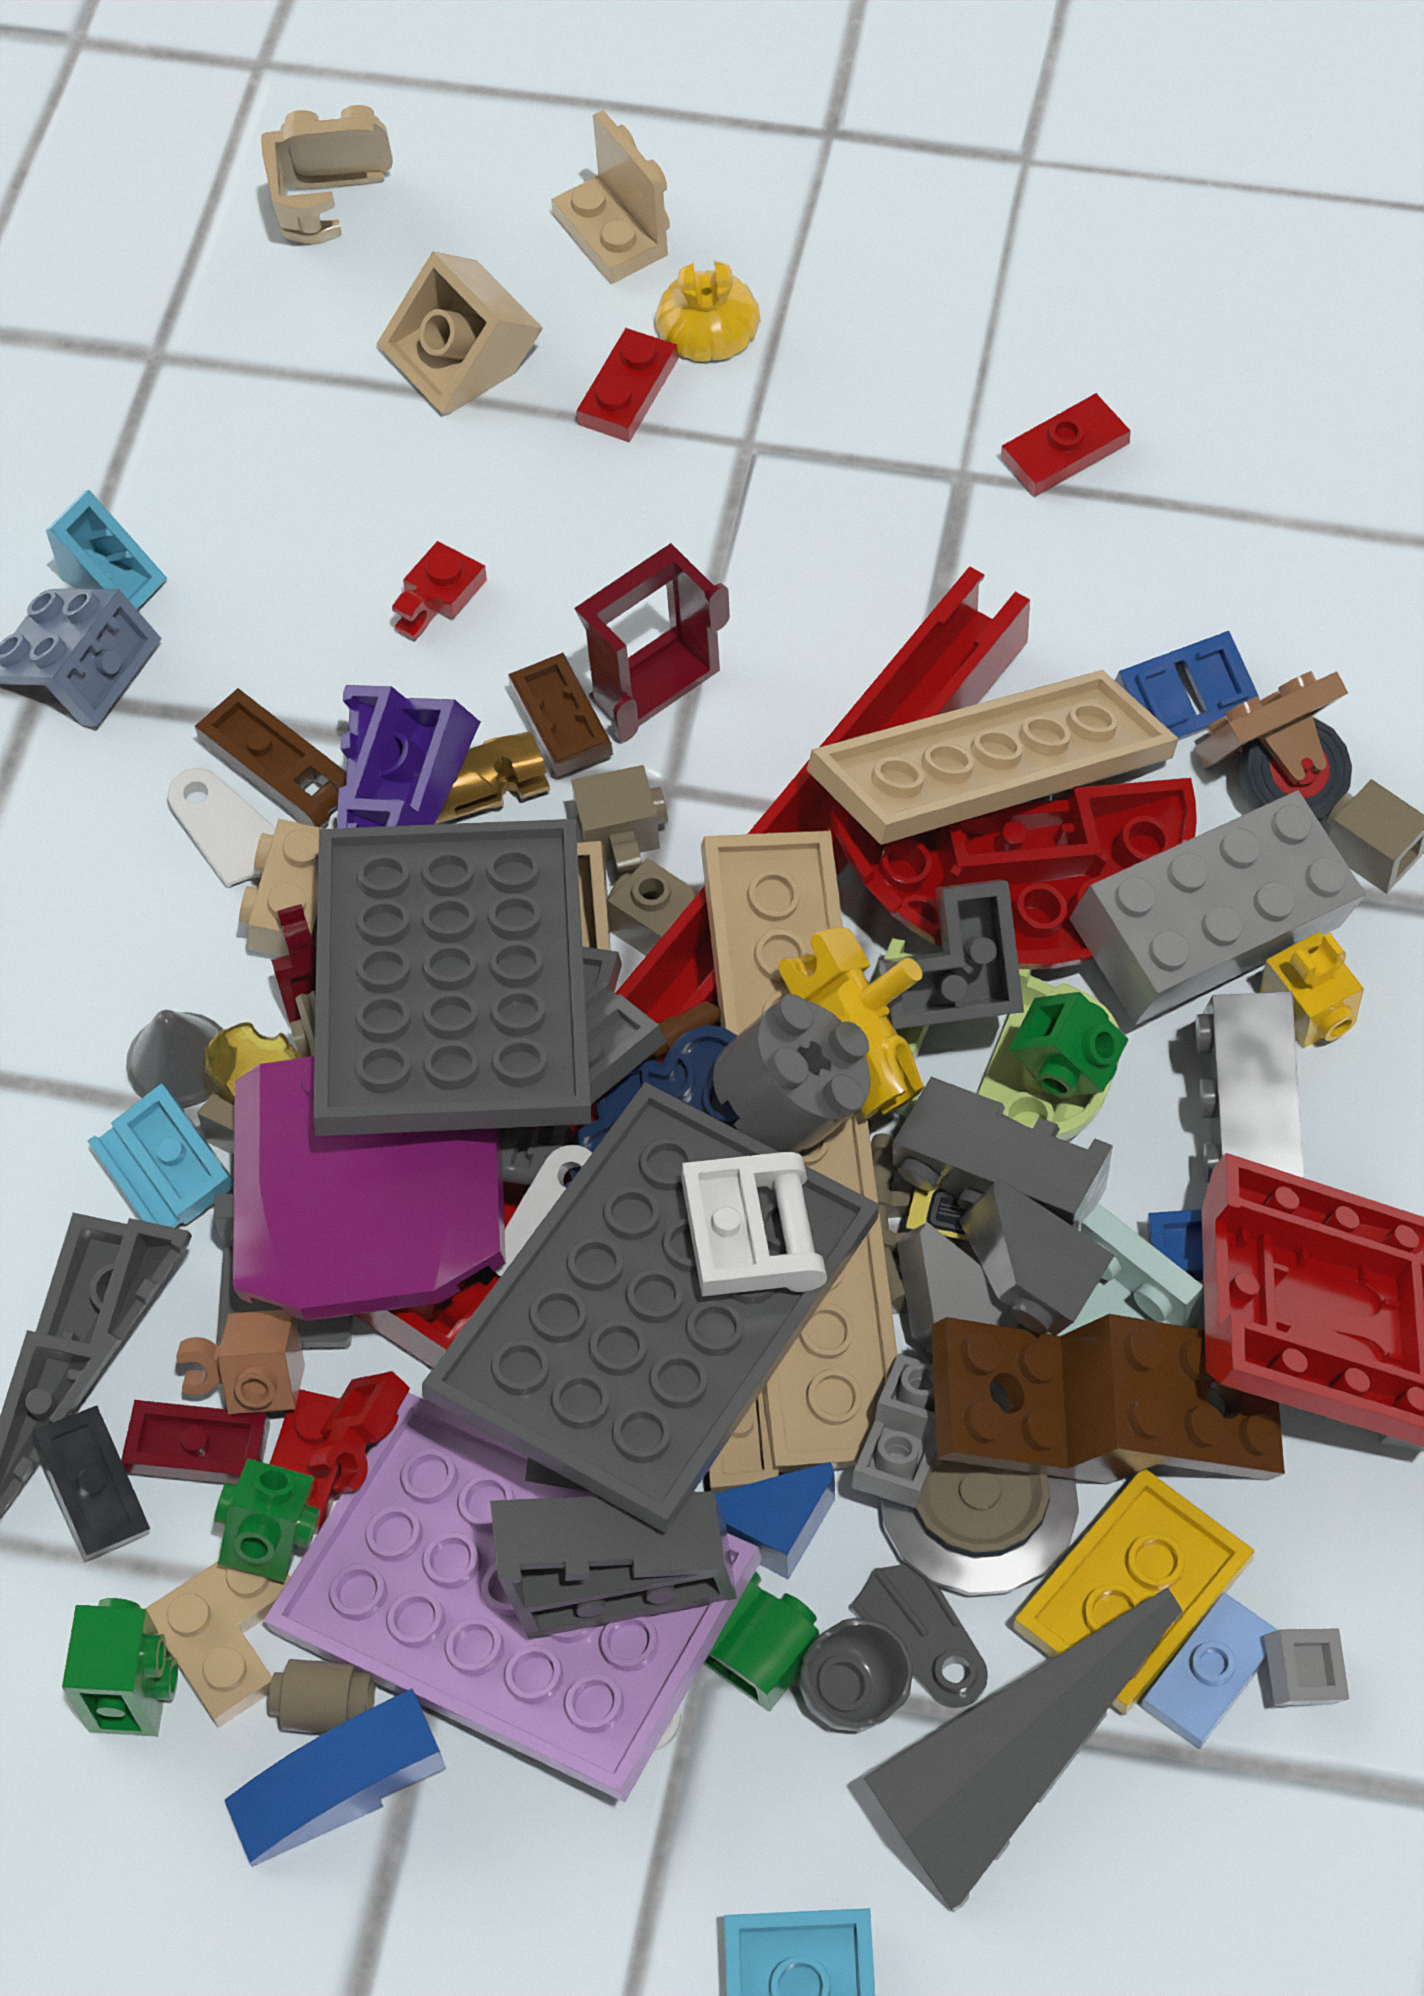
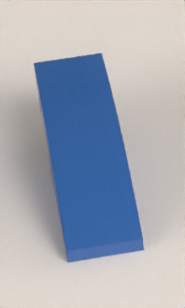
(335, 1778)

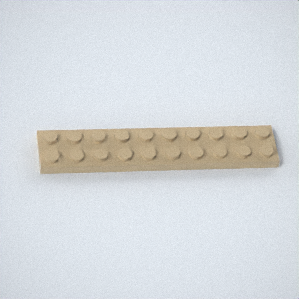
(764, 907)

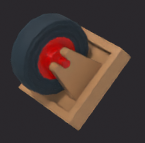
(1285, 745)

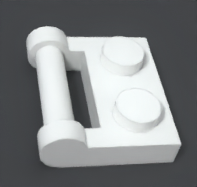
(730, 1227)

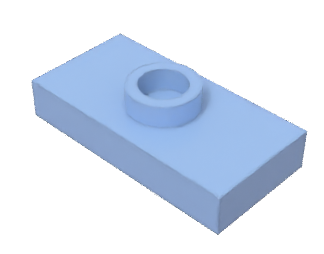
(1210, 1671)

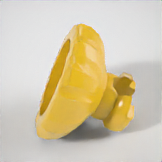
(708, 314)

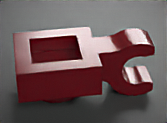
(297, 970)

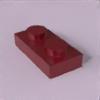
(192, 1441)

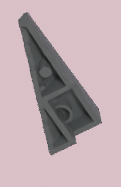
(93, 1300)
(984, 1773)

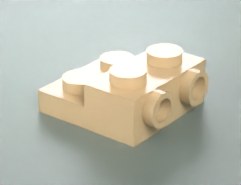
(287, 880)

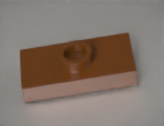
(560, 714)

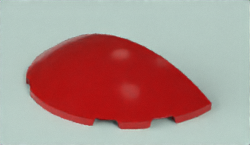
(1042, 850)

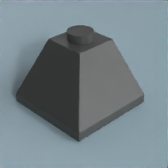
(1033, 1258)

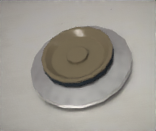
(984, 1527)

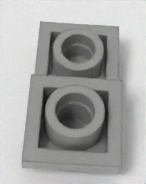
(903, 1436)

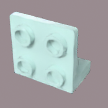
(1138, 1279)

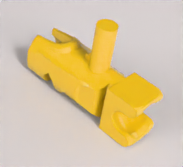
(837, 983)

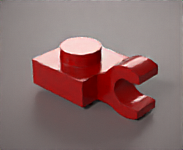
(437, 583)
(361, 1417)

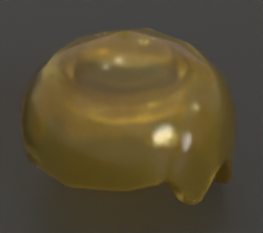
(239, 1051)

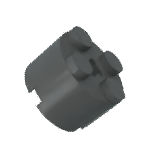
(794, 1074)

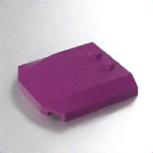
(359, 1215)

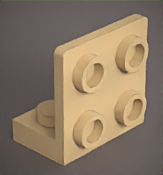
(621, 210)

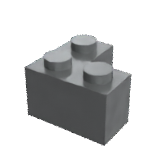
(978, 962)

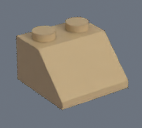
(457, 332)

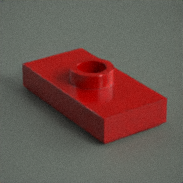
(1065, 444)

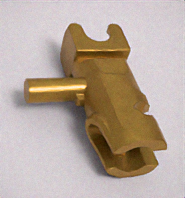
(490, 770)

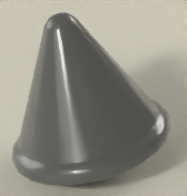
(172, 1054)

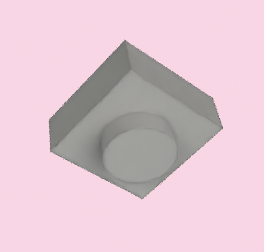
(1306, 1666)

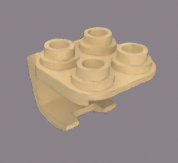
(319, 156)

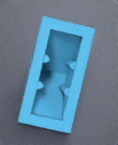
(99, 553)

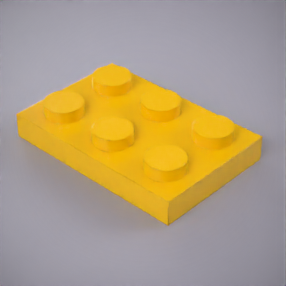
(1130, 1554)

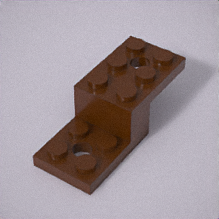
(1095, 1402)

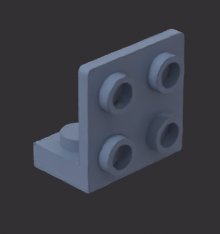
(79, 647)

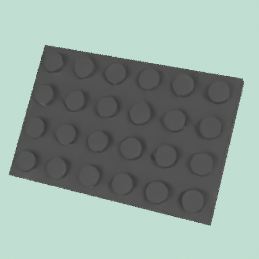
(449, 979)
(599, 1326)

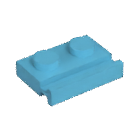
(162, 1160)

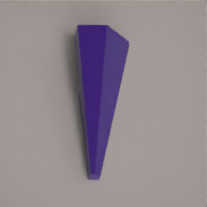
(400, 756)

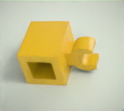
(1321, 987)

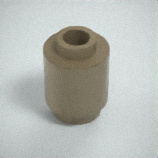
(319, 1695)

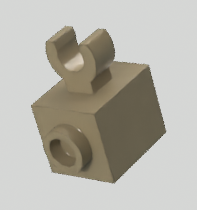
(621, 814)

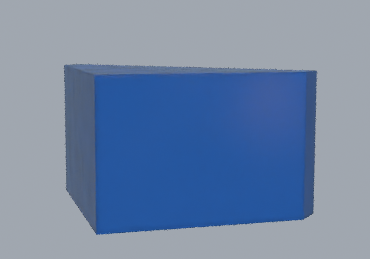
(780, 1514)

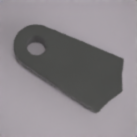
(929, 1629)

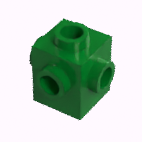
(1069, 1045)
(265, 1519)

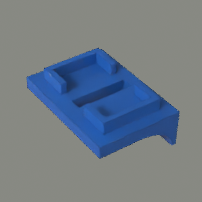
(1214, 672)

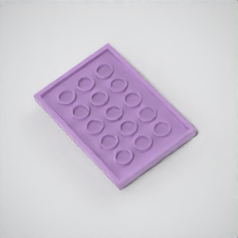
(416, 1600)

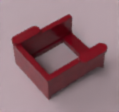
(671, 665)

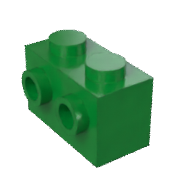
(118, 1669)

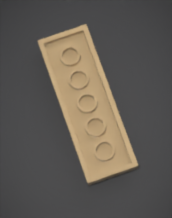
(990, 755)

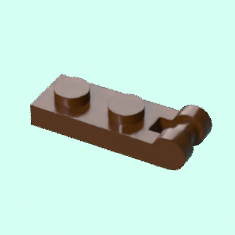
(273, 757)

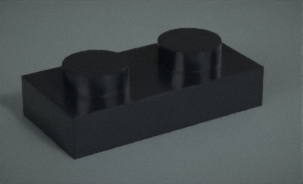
(90, 1482)

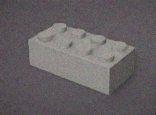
(1215, 906)

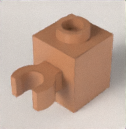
(256, 1362)

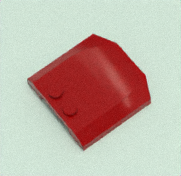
(1314, 1297)

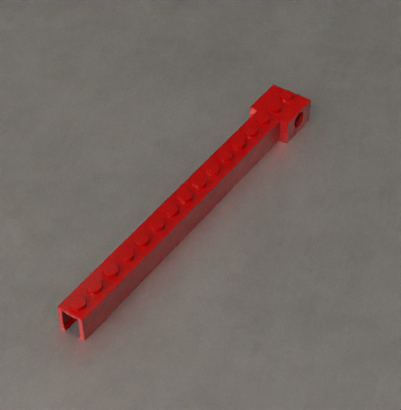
(937, 671)

